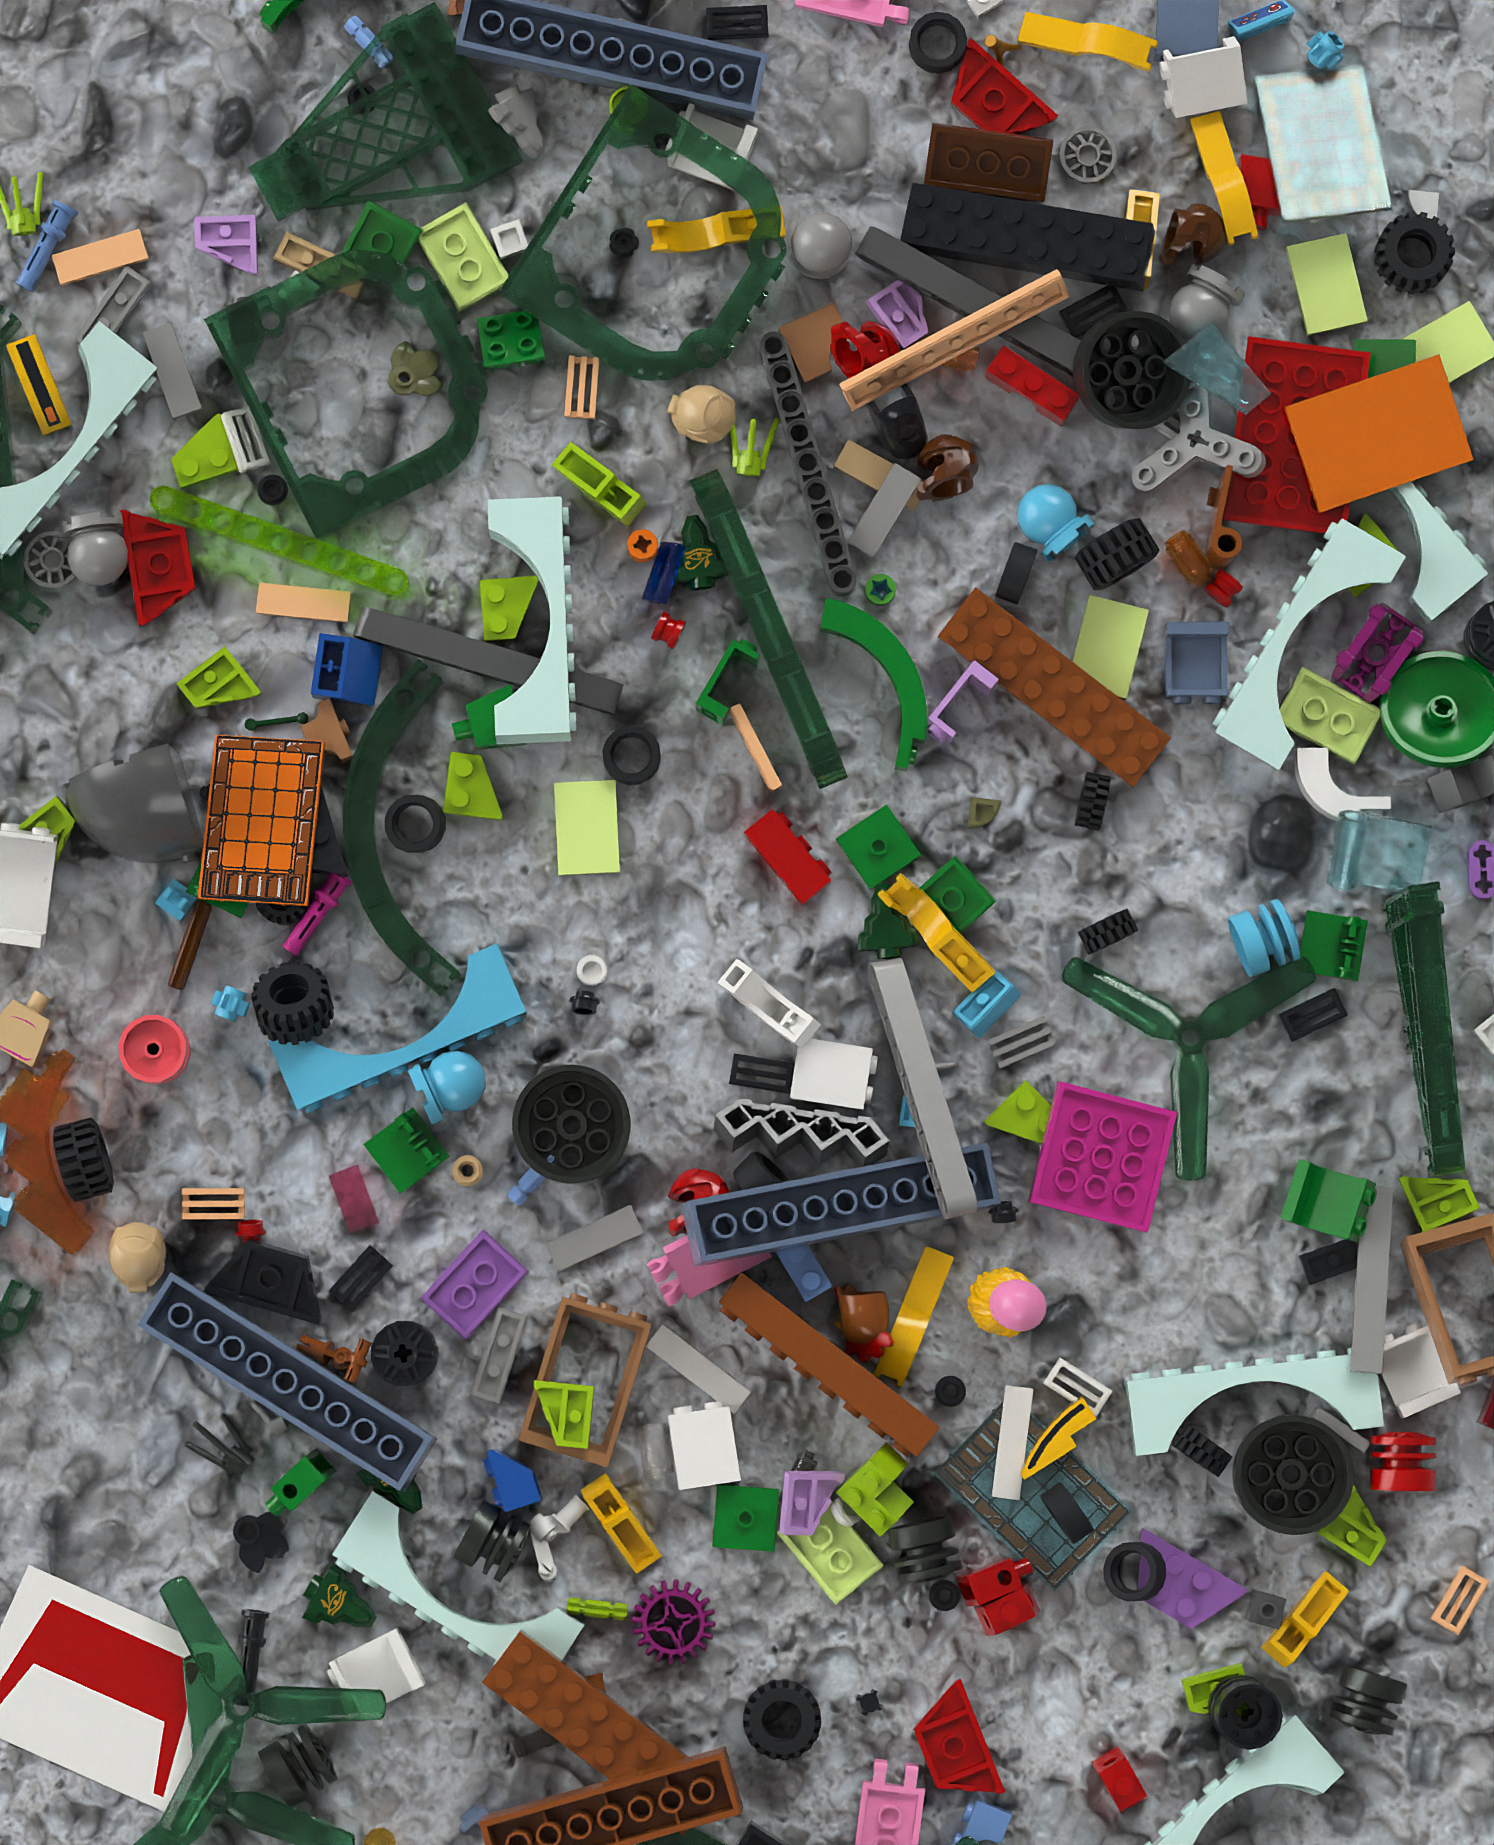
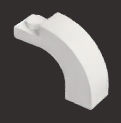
(1321, 792)
(768, 1004)

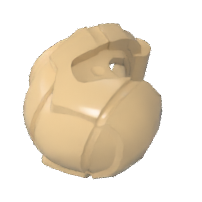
(702, 413)
(137, 1256)

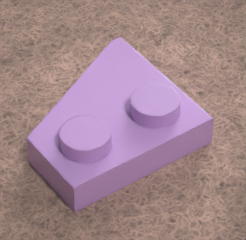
(229, 240)
(901, 312)
(806, 1499)

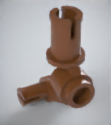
(342, 1358)

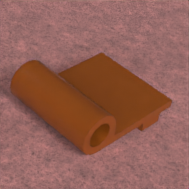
(1218, 534)

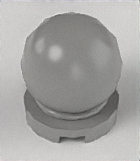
(821, 246)
(1203, 302)
(96, 549)

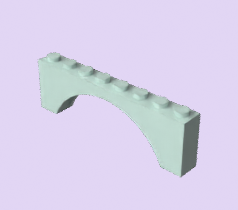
(114, 380)
(1444, 563)
(542, 705)
(1254, 714)
(1162, 1403)
(377, 1552)
(1289, 1760)

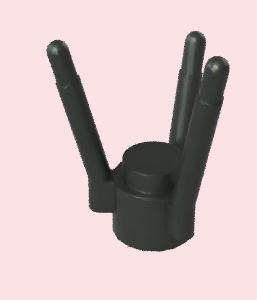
(236, 1458)

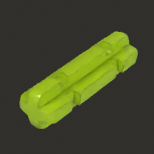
(597, 1608)

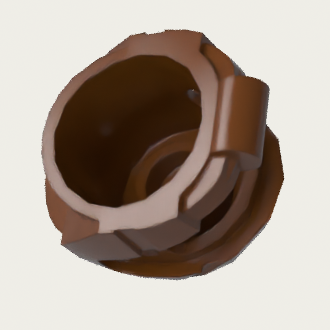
(1196, 225)
(953, 468)

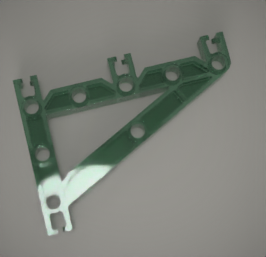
(1423, 989)

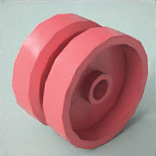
(172, 1054)

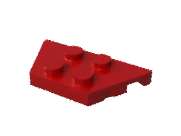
(996, 98)
(157, 564)
(956, 1745)

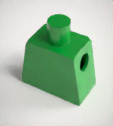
(482, 720)
(306, 1476)

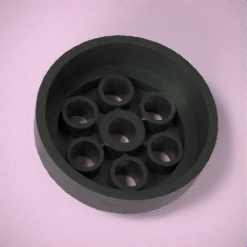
(1161, 391)
(551, 1087)
(1328, 1497)

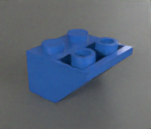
(346, 670)
(514, 1481)

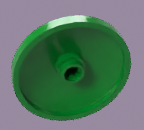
(1440, 709)

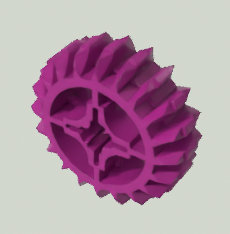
(680, 1649)

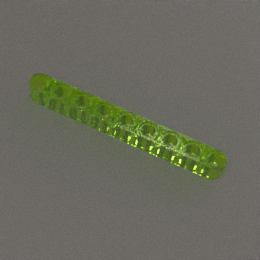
(269, 531)

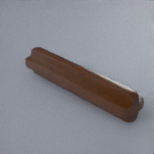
(189, 945)

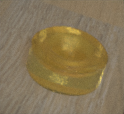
(380, 1836)

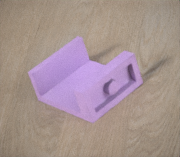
(977, 676)

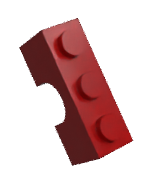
(1042, 390)

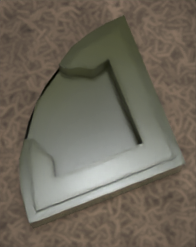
(982, 811)

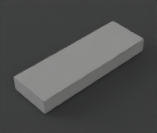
(117, 303)
(172, 371)
(884, 510)
(594, 1238)
(498, 1355)

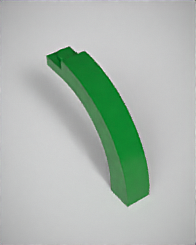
(886, 649)

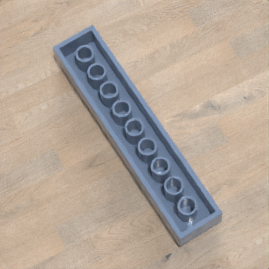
(613, 54)
(825, 1207)
(287, 1382)

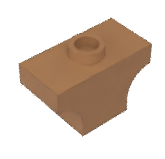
(331, 730)

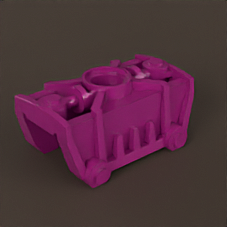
(1393, 655)

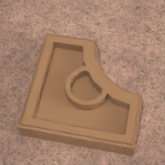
(810, 341)

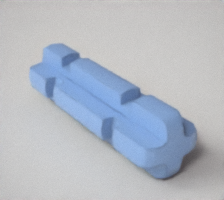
(364, 36)
(528, 1183)

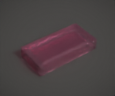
(354, 1199)

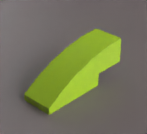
(599, 484)

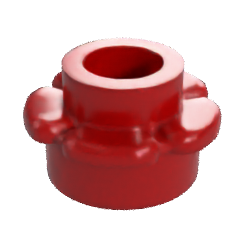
(250, 1229)

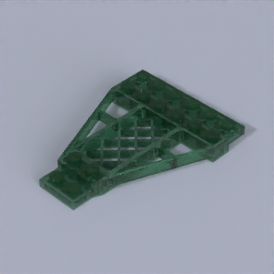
(447, 93)

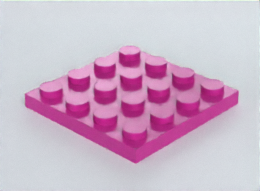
(1102, 1156)

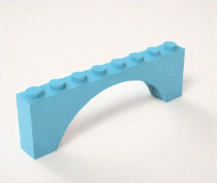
(484, 1003)

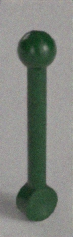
(251, 724)

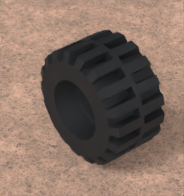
(1428, 232)
(1117, 554)
(297, 1020)
(83, 1159)
(782, 1747)

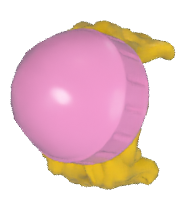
(1005, 1302)

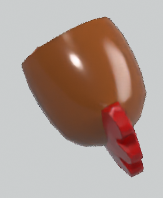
(864, 1322)

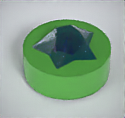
(880, 589)

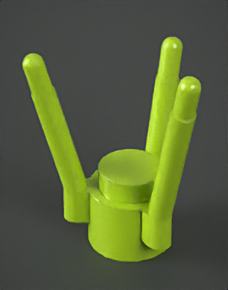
(22, 221)
(749, 461)

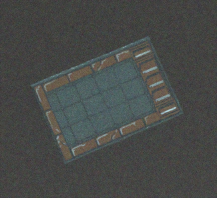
(1322, 143)
(1027, 1523)

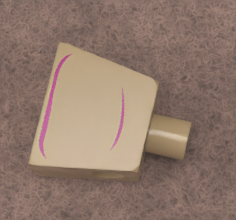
(25, 1030)

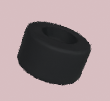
(757, 1172)

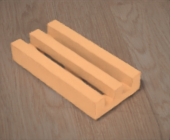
(583, 361)
(213, 1191)
(1436, 1616)

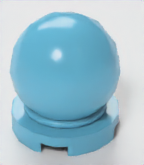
(1050, 518)
(450, 1083)

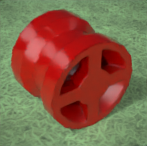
(1223, 588)
(668, 630)

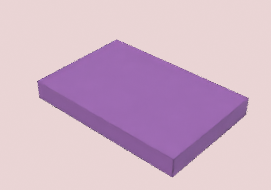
(474, 1284)

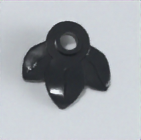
(264, 1543)

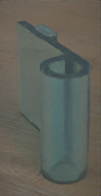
(1377, 852)

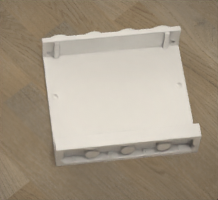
(25, 883)

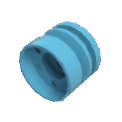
(1264, 937)

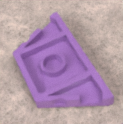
(1190, 1588)

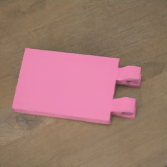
(864, 11)
(694, 1279)
(890, 1811)

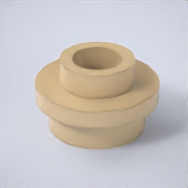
(457, 1170)

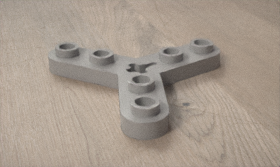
(1180, 453)

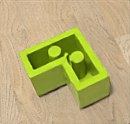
(873, 1492)

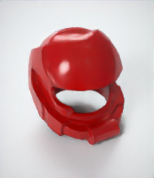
(872, 342)
(693, 1185)

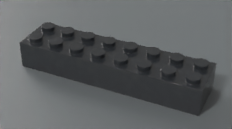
(1028, 236)

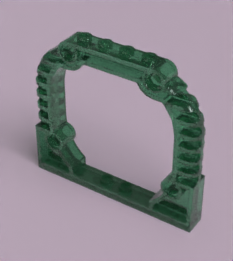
(634, 124)
(241, 335)

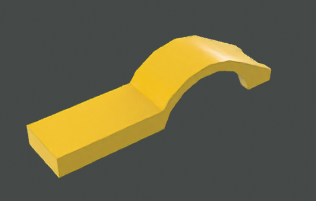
(1086, 38)
(1224, 176)
(704, 233)
(938, 932)
(914, 1314)

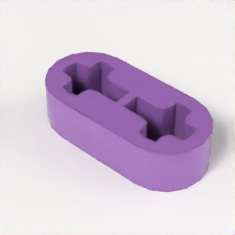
(1474, 870)

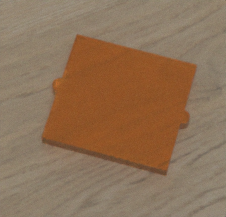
(33, 1103)

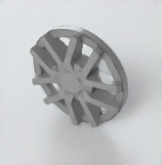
(1088, 154)
(50, 559)

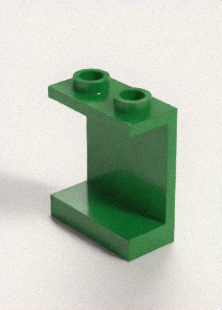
(711, 707)
(1329, 1201)

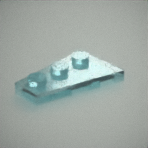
(1219, 370)

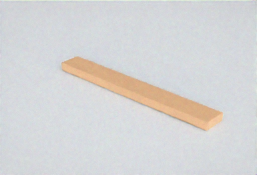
(954, 340)

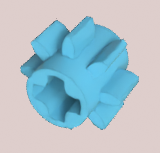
(1325, 50)
(230, 1003)

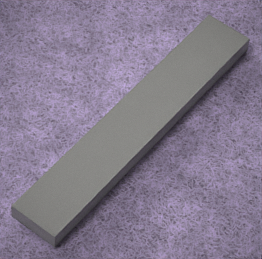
(1372, 1286)

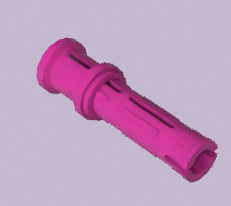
(294, 943)

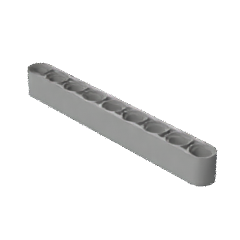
(922, 1088)

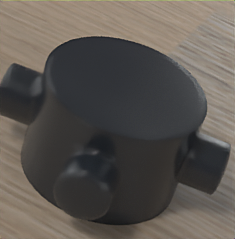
(869, 1702)

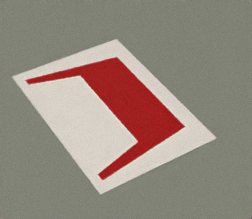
(94, 1688)

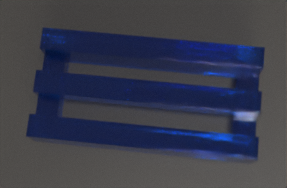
(663, 572)

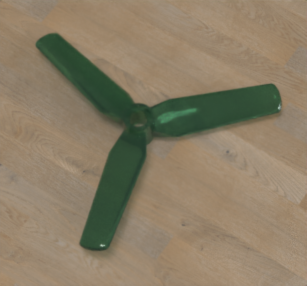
(1189, 1070)
(226, 1678)
(248, 1808)

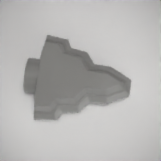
(519, 118)

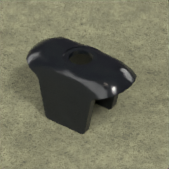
(895, 419)

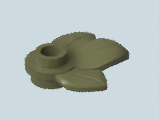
(417, 367)

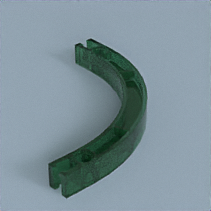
(360, 826)

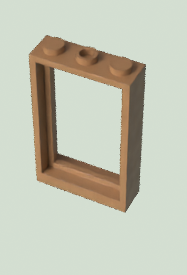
(1432, 1241)
(606, 1313)

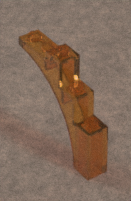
(31, 1157)

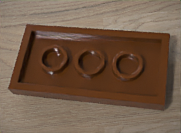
(988, 162)

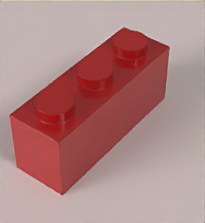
(788, 856)

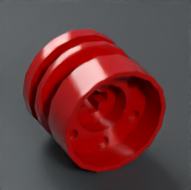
(1402, 1462)

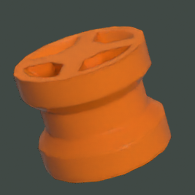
(644, 550)

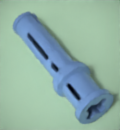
(52, 233)

